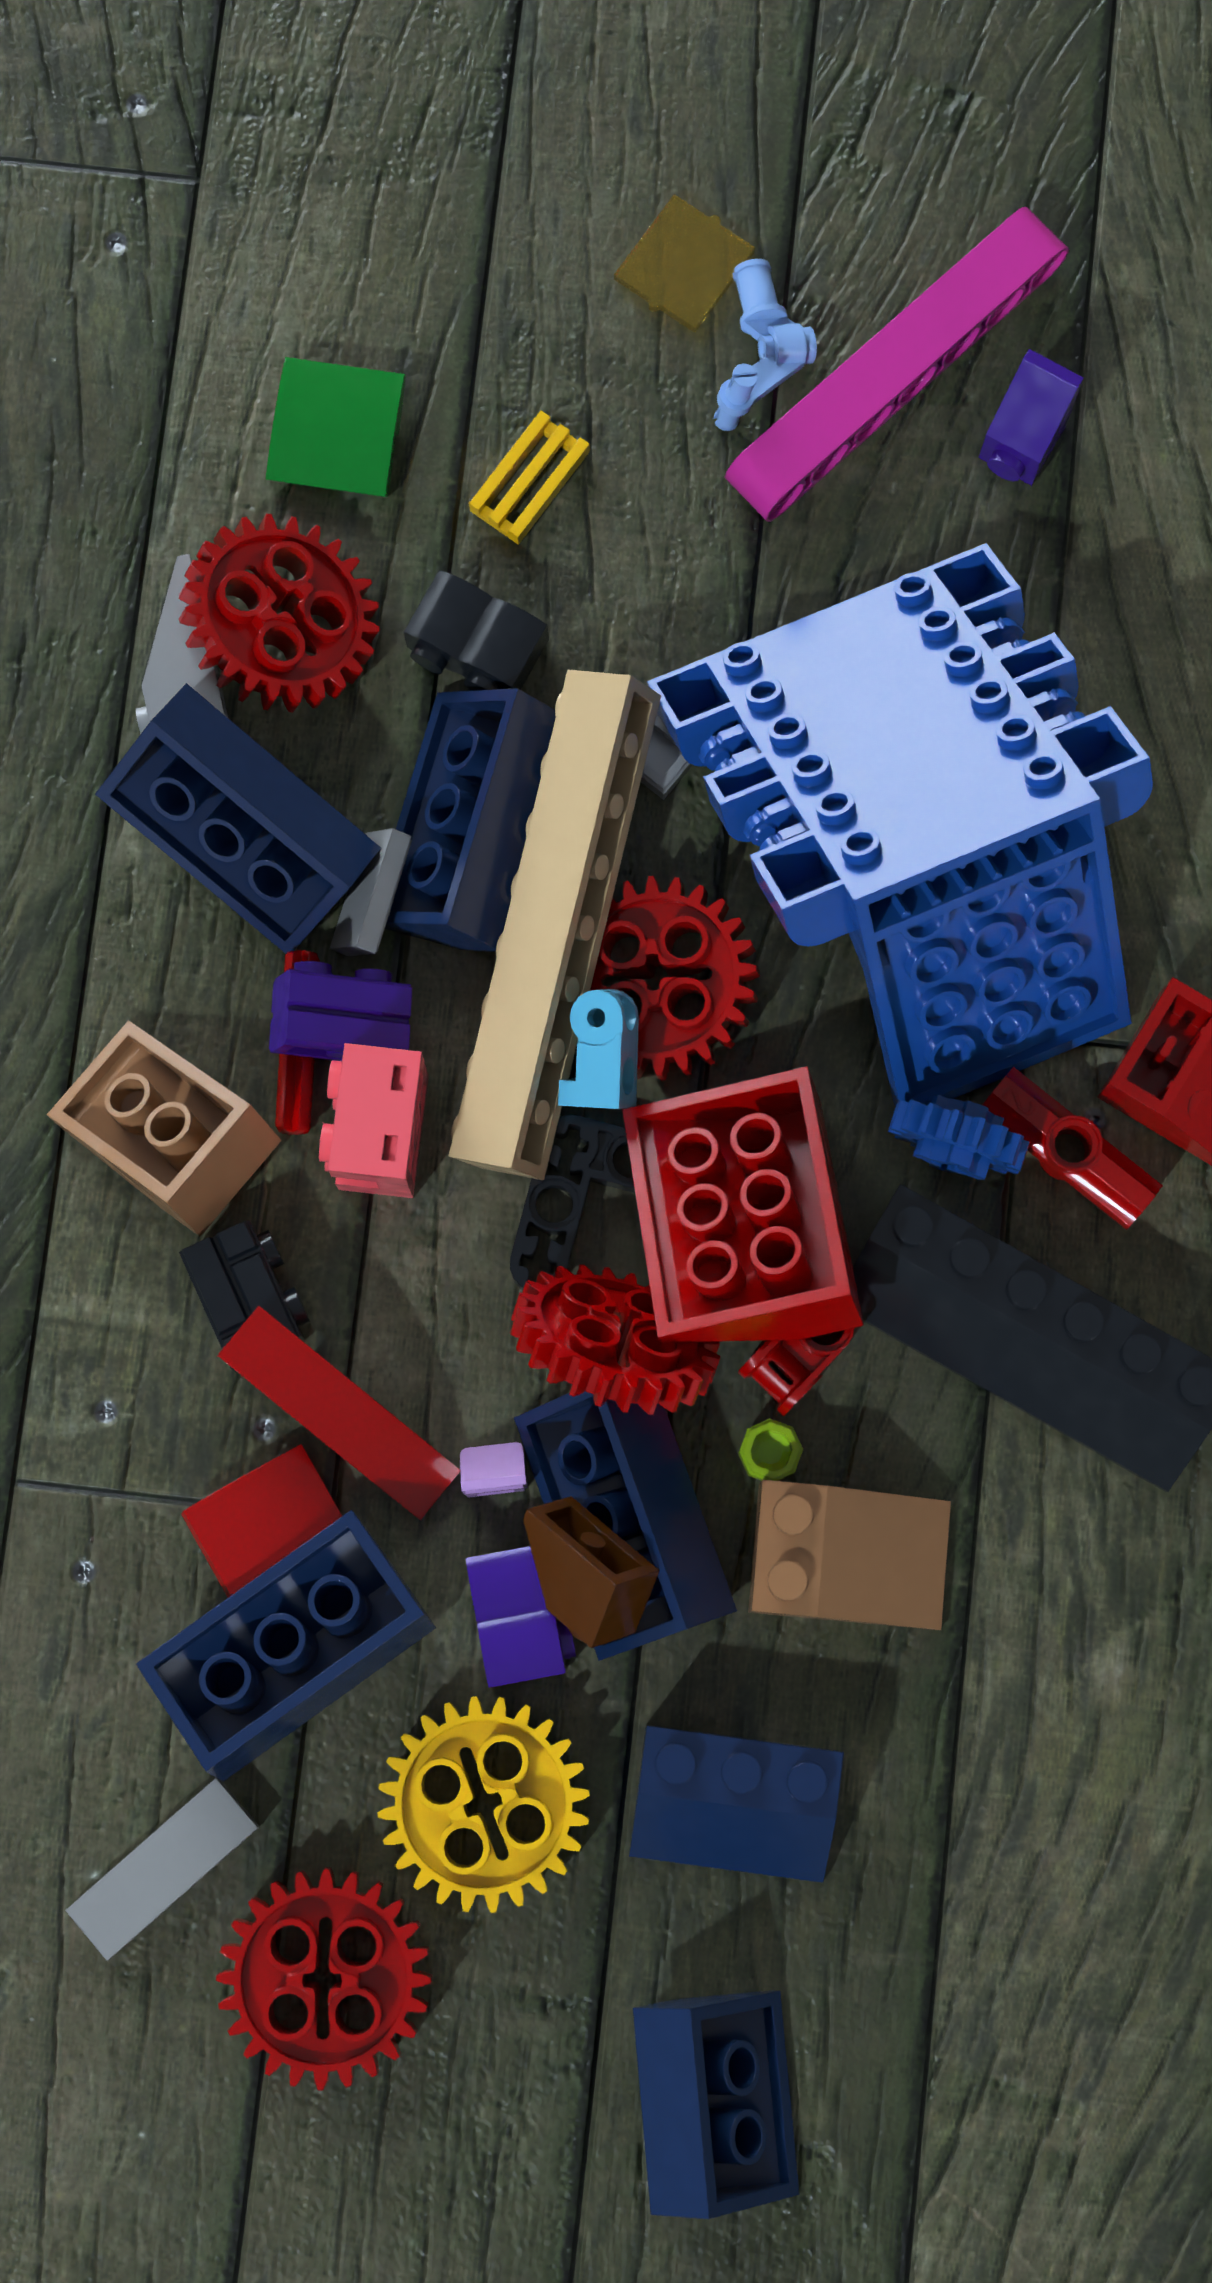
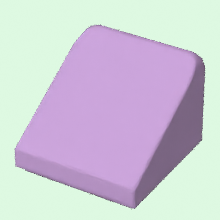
(493, 1469)

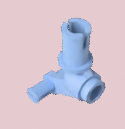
(782, 344)

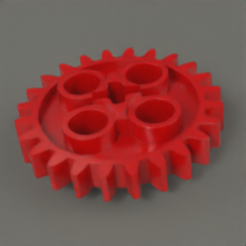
(238, 637)
(657, 922)
(592, 1321)
(264, 1975)

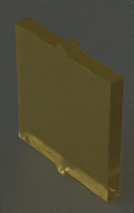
(683, 263)

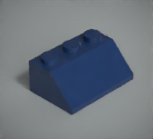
(736, 1803)
(715, 2104)

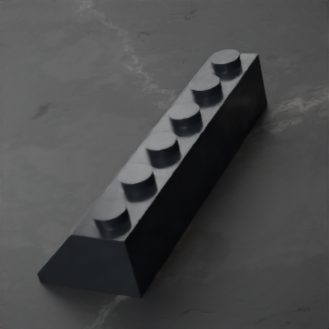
(1035, 1338)

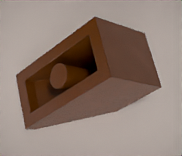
(587, 1572)

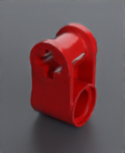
(798, 1360)

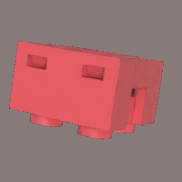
(376, 1120)

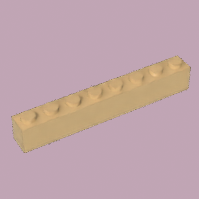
(554, 922)

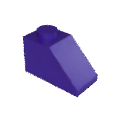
(1030, 418)

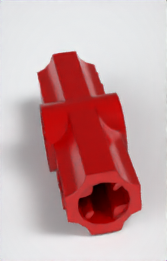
(1104, 1174)

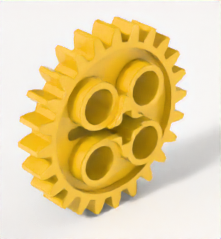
(427, 1823)

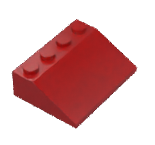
(742, 1213)

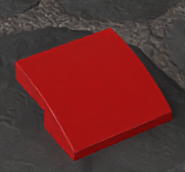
(261, 1518)

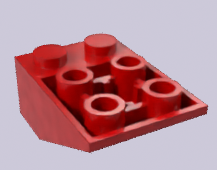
(1168, 1071)

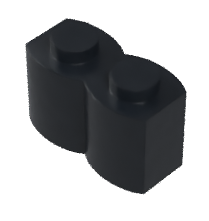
(474, 635)

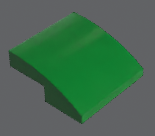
(335, 426)

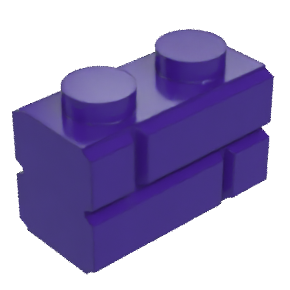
(323, 1011)

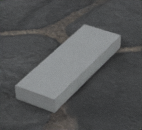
(162, 1868)

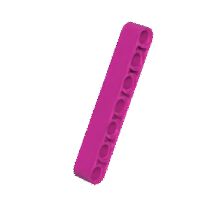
(896, 364)

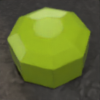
(770, 1450)

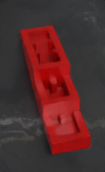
(339, 1412)

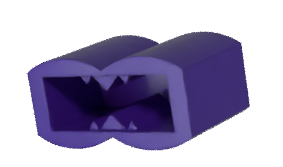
(513, 1624)

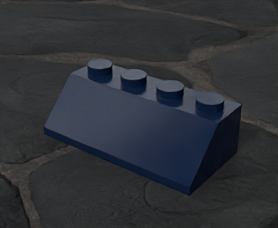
(469, 815)
(237, 819)
(638, 1486)
(285, 1646)

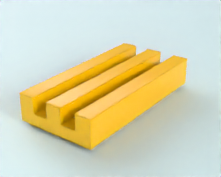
(558, 438)

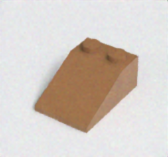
(165, 1127)
(849, 1555)

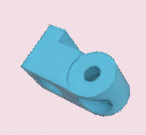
(606, 1051)

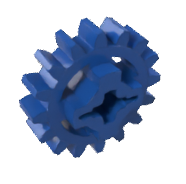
(958, 1137)

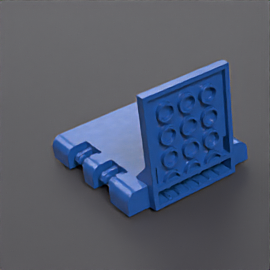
(935, 806)

